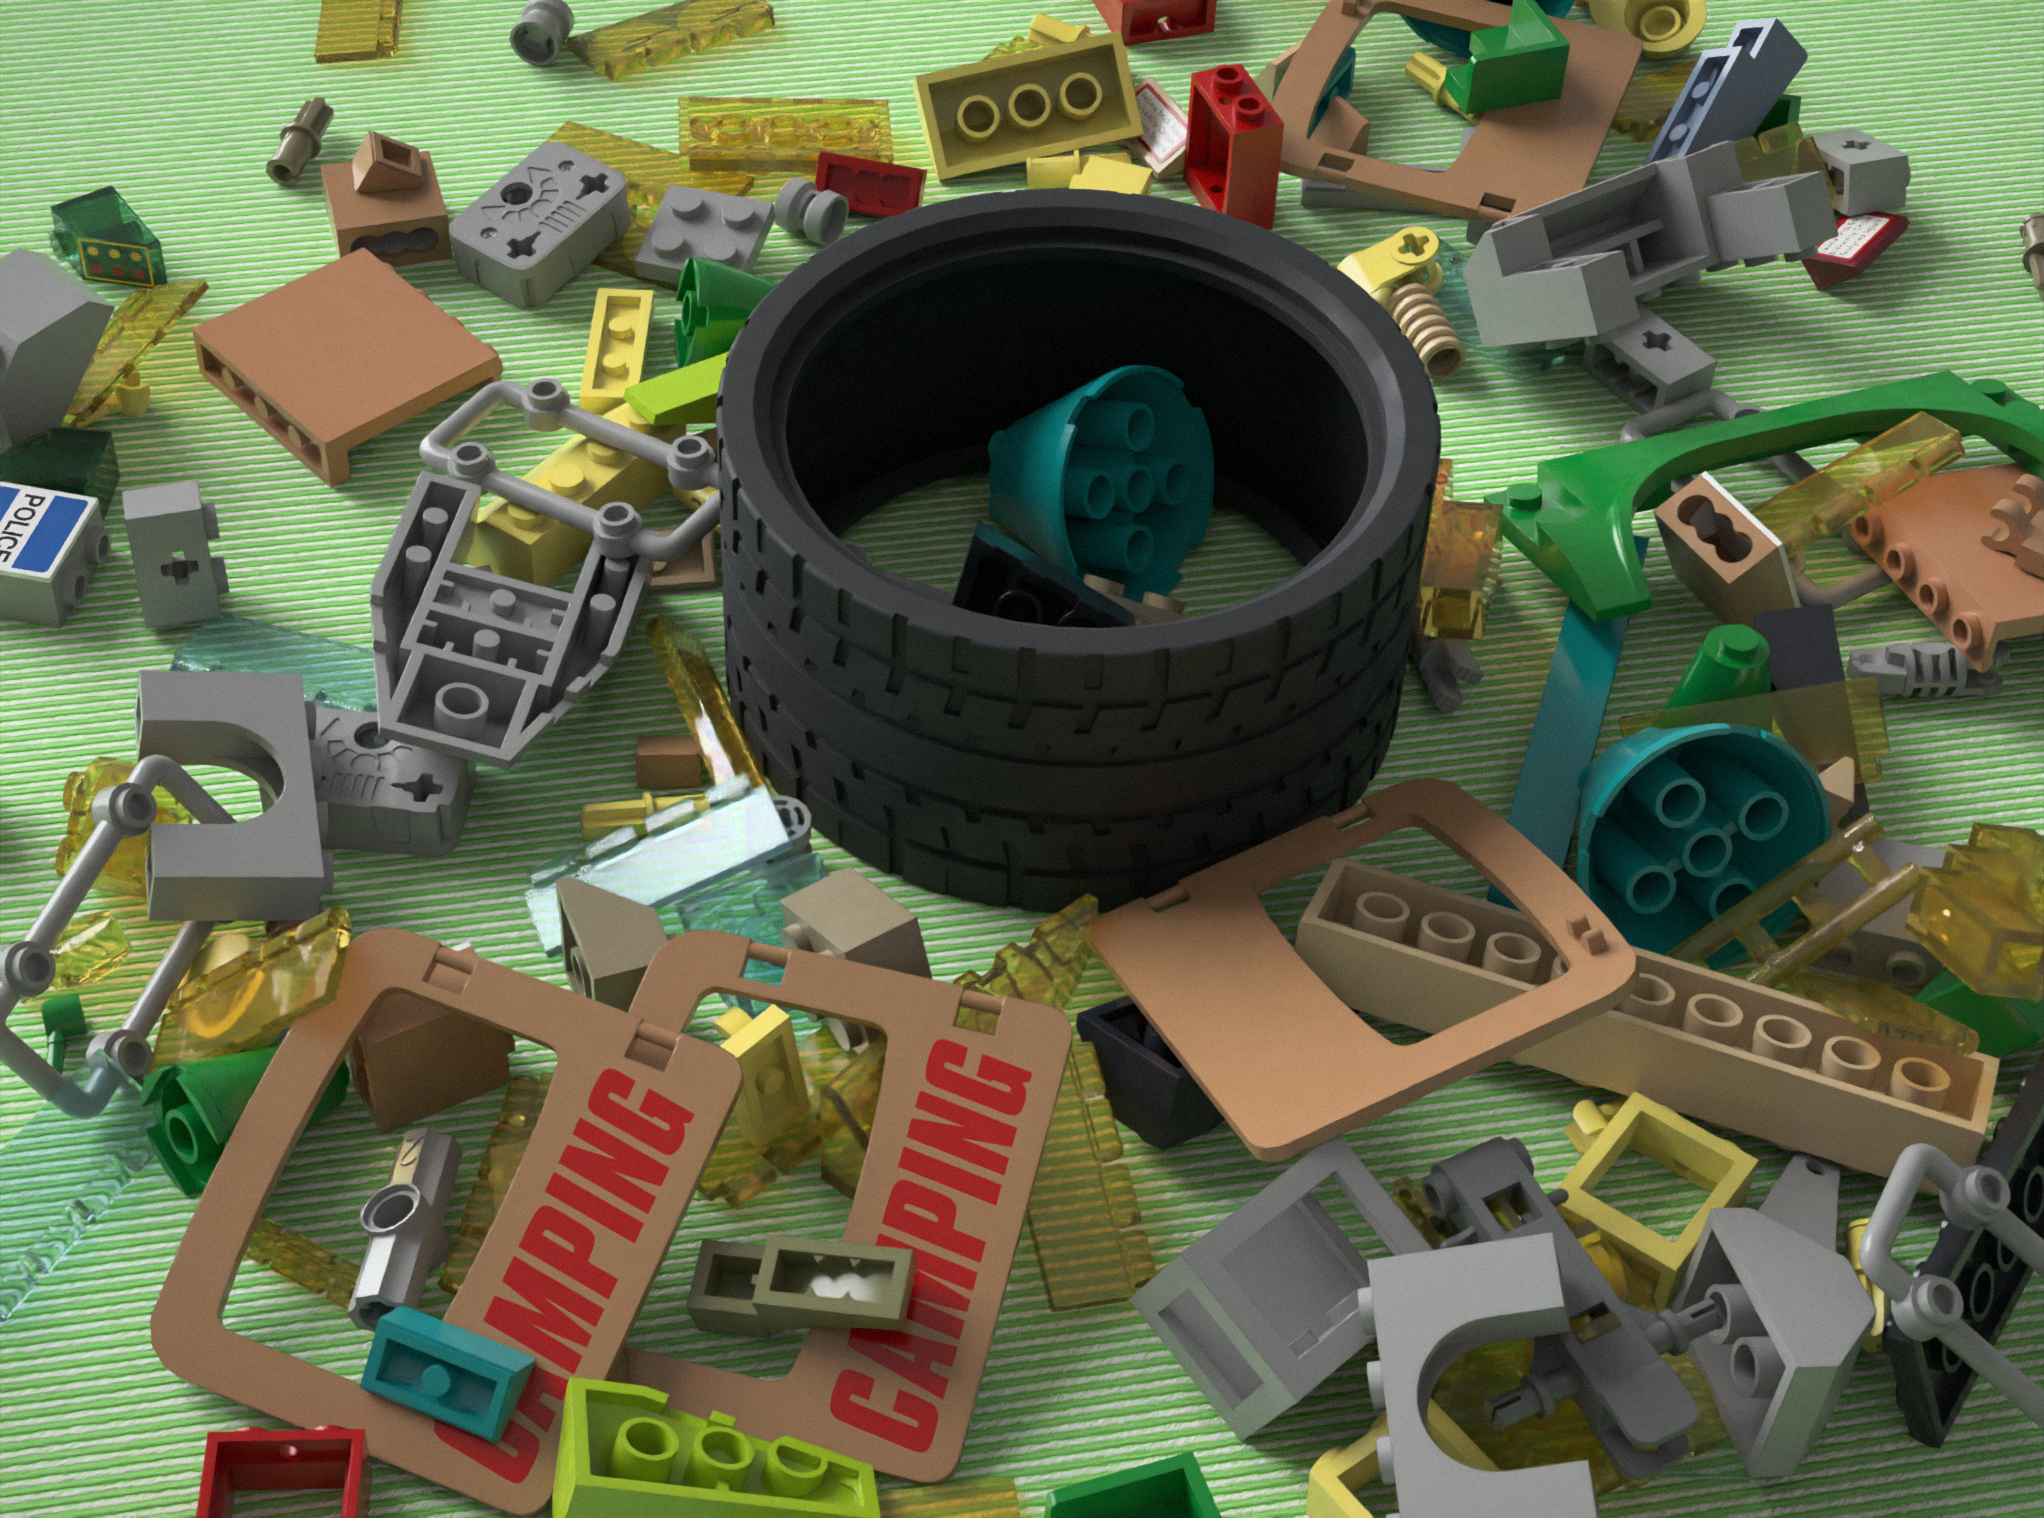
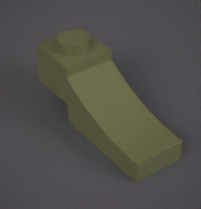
(799, 1286)

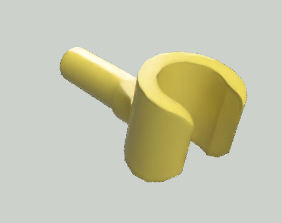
(128, 399)
(1591, 1121)

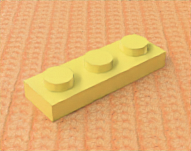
(616, 347)

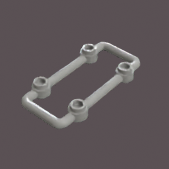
(548, 408)
(1791, 464)
(29, 967)
(1933, 1304)

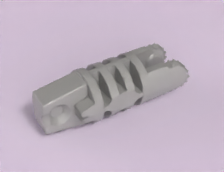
(1441, 663)
(1927, 670)

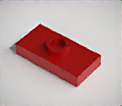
(871, 185)

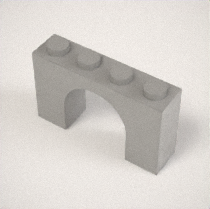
(251, 867)
(1427, 1316)

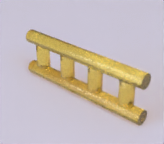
(1798, 884)

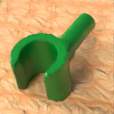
(61, 1019)

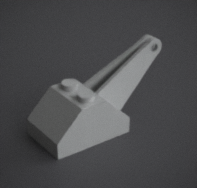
(45, 342)
(1787, 1313)

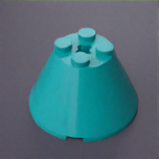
(1109, 480)
(1691, 827)

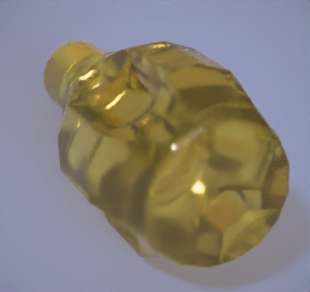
(88, 950)

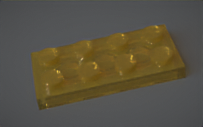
(779, 133)

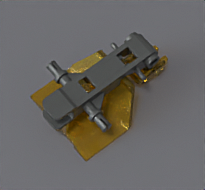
(1606, 1390)

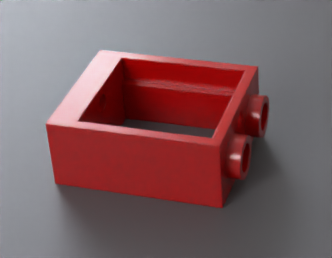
(1140, 18)
(1232, 145)
(285, 1460)

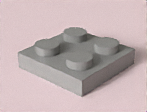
(706, 226)

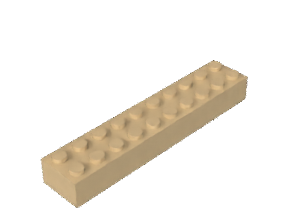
(1681, 1038)

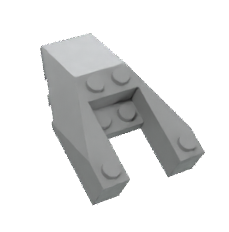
(481, 657)

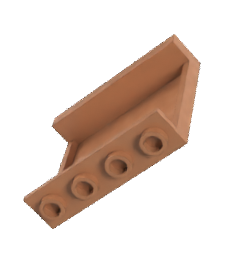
(340, 359)
(1936, 556)

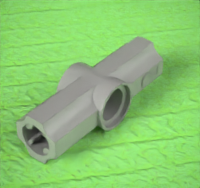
(406, 1227)

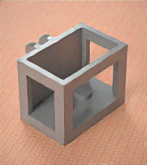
(1273, 1290)

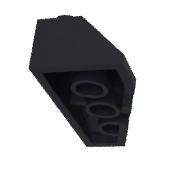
(1804, 655)
(1145, 1078)

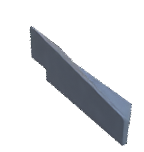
(1731, 89)

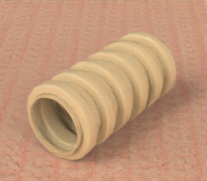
(1427, 330)

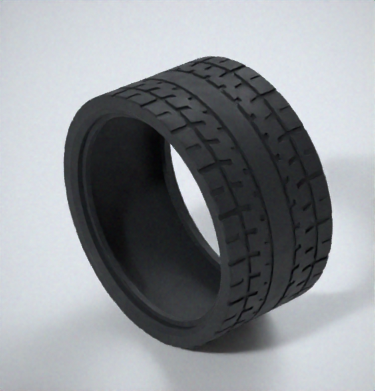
(1039, 753)

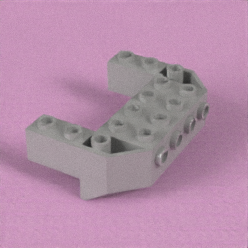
(1600, 250)

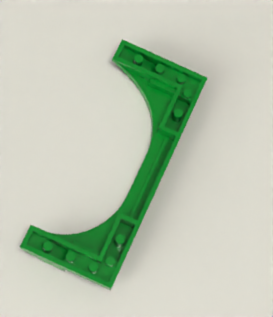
(1584, 503)

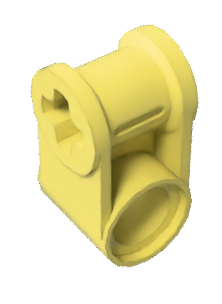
(1388, 266)

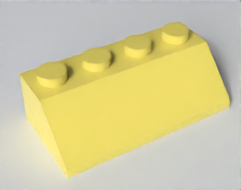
(1027, 105)
(543, 550)

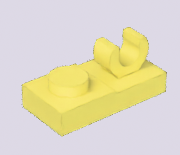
(772, 1070)

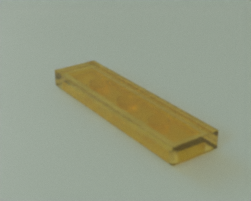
(703, 702)

